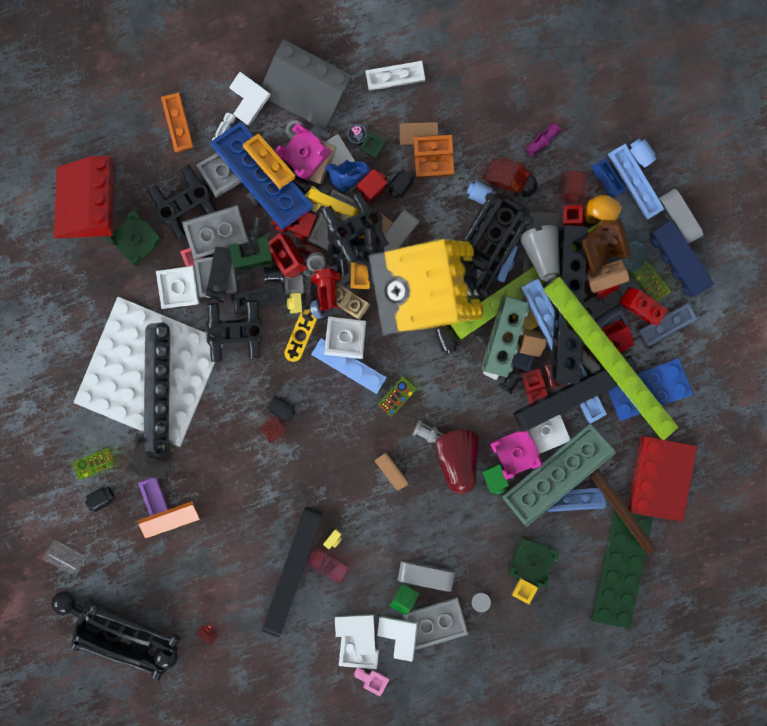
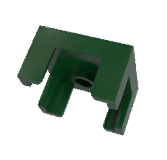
(135, 238)
(254, 259)
(533, 561)

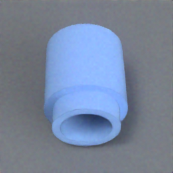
(642, 152)
(478, 191)

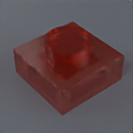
(273, 429)
(207, 634)

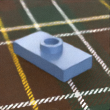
(505, 268)

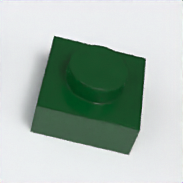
(372, 145)

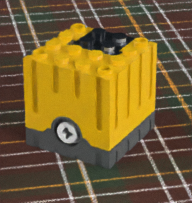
(426, 286)

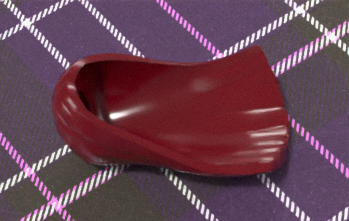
(458, 459)

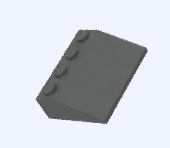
(305, 84)

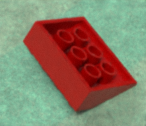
(85, 198)
(661, 478)

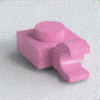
(374, 681)

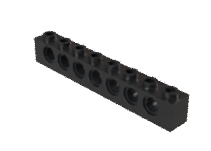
(561, 332)

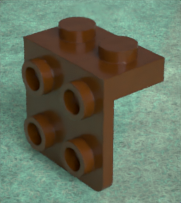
(606, 241)

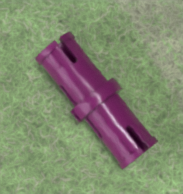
(543, 139)

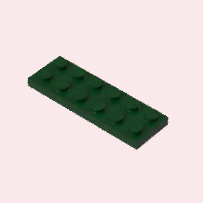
(620, 574)

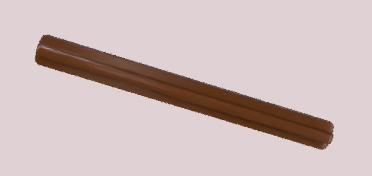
(623, 512)

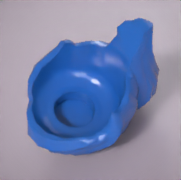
(347, 174)

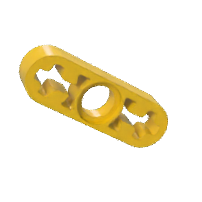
(337, 205)
(311, 324)

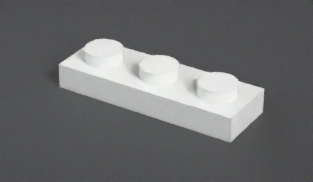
(395, 75)

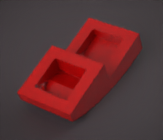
(534, 385)

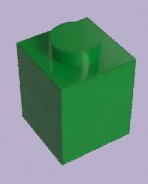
(495, 479)
(404, 599)

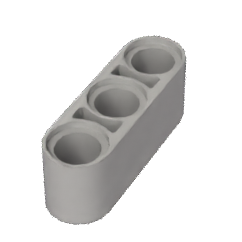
(678, 211)
(400, 230)
(426, 576)

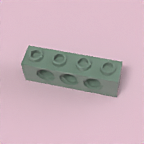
(501, 325)

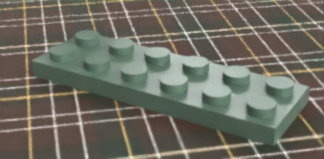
(558, 475)

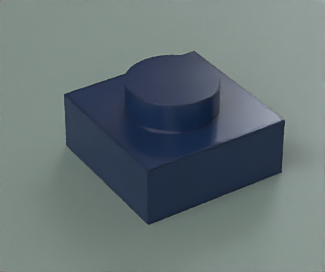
(522, 361)

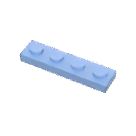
(635, 181)
(351, 367)

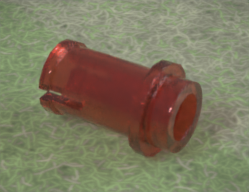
(310, 248)
(547, 369)

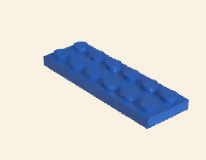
(282, 204)

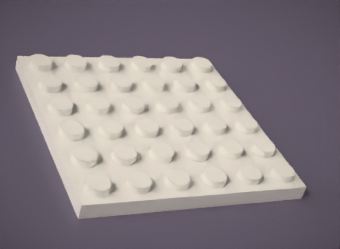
(117, 369)

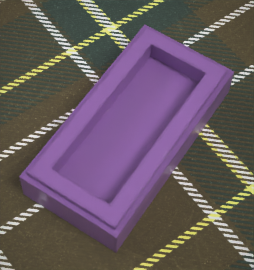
(153, 496)

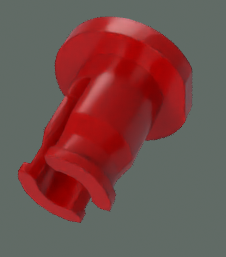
(327, 289)

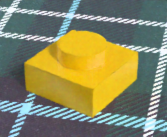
(524, 591)

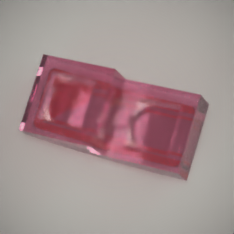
(328, 566)

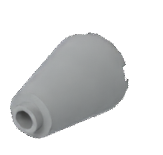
(543, 251)

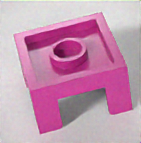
(304, 152)
(517, 453)

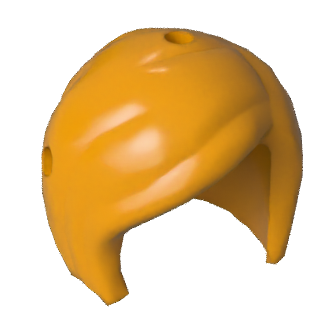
(601, 208)

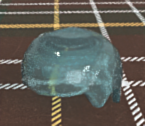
(638, 257)

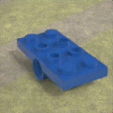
(665, 382)

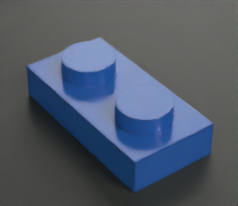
(608, 178)

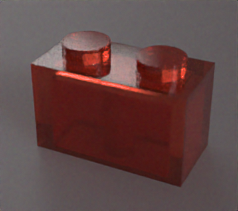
(507, 175)
(573, 186)

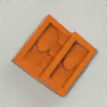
(433, 156)

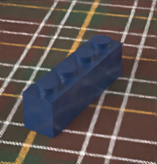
(681, 259)

